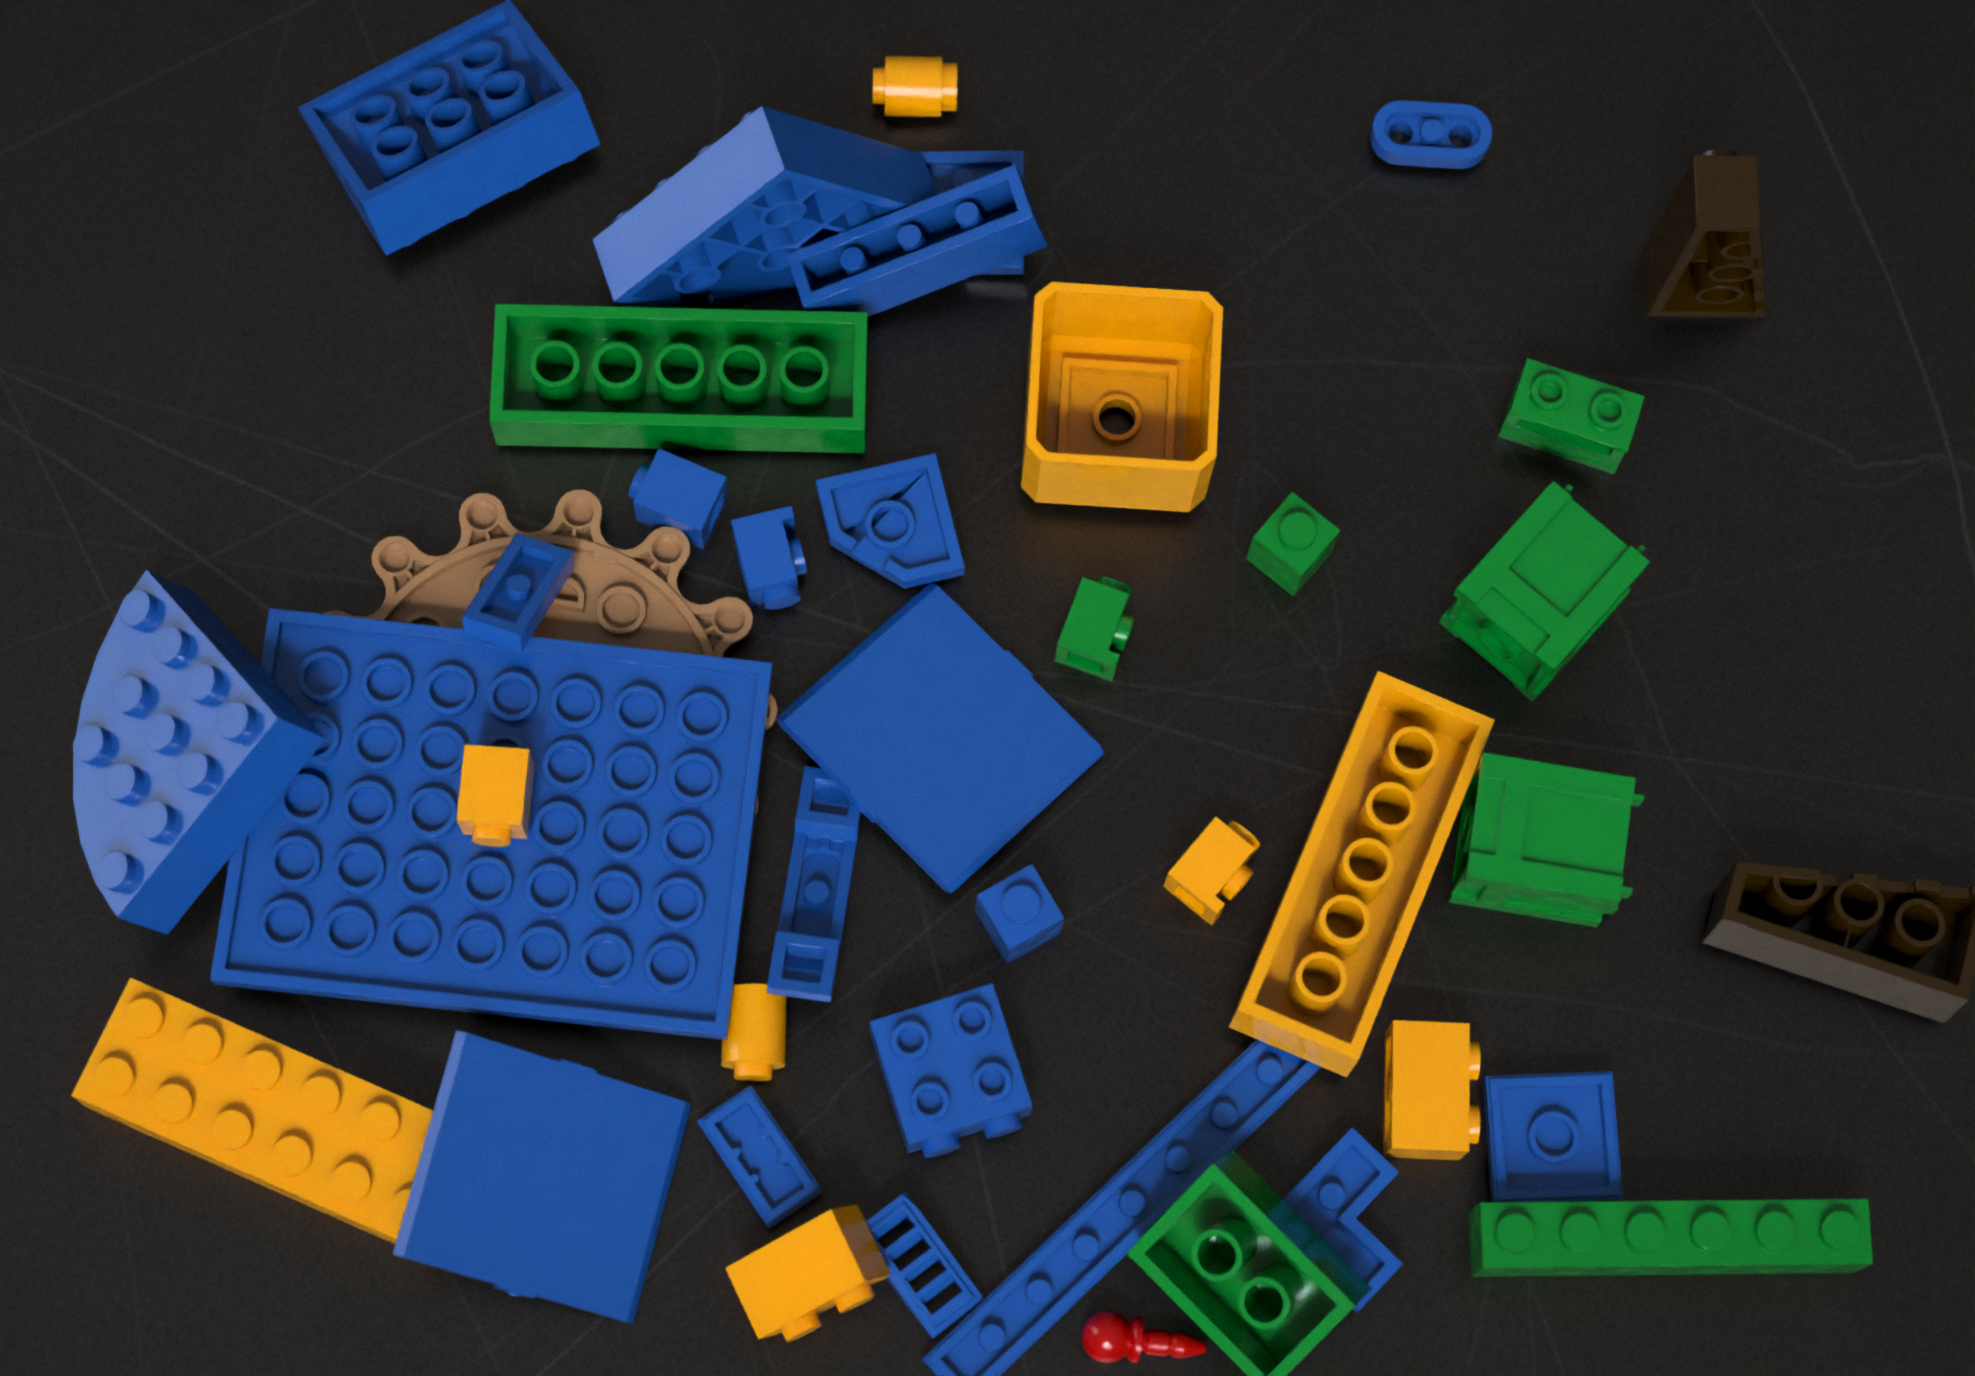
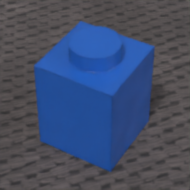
(679, 496)
(1019, 913)

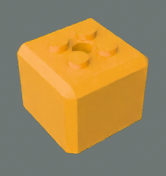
(1130, 352)

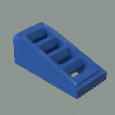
(957, 1307)

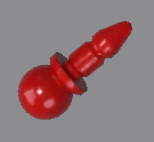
(1111, 1337)

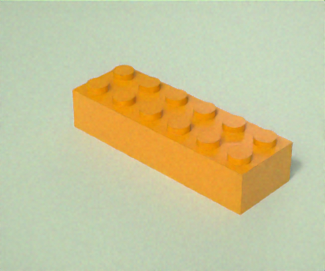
(1362, 874)
(257, 1109)

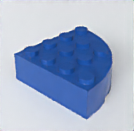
(747, 204)
(176, 752)

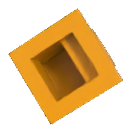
(1213, 868)

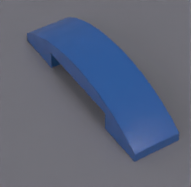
(815, 891)

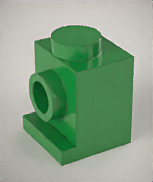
(1095, 627)

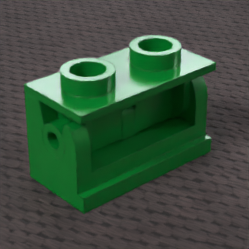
(1571, 416)

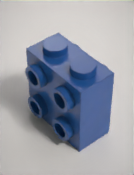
(951, 1071)

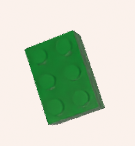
(1248, 1269)

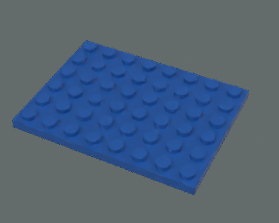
(632, 852)

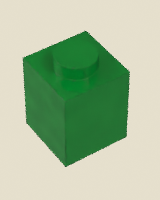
(1292, 544)

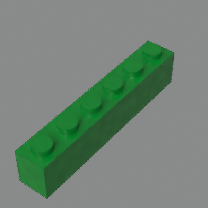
(1669, 1237)

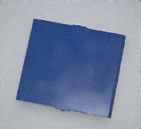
(940, 737)
(542, 1178)

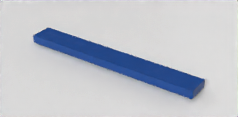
(1120, 1214)

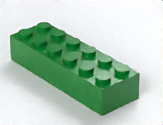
(679, 378)

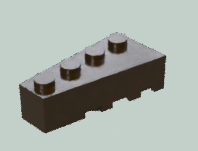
(1709, 243)
(1853, 932)

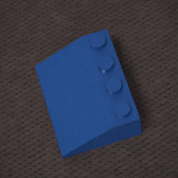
(450, 126)

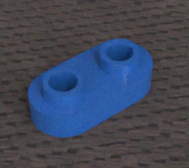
(1429, 131)

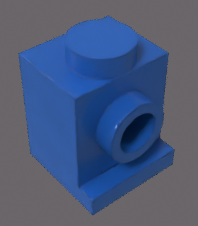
(769, 559)

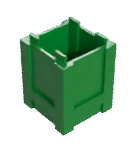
(1543, 590)
(1543, 840)

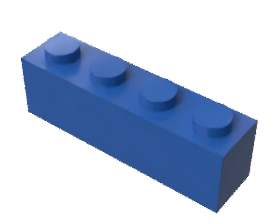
(920, 247)

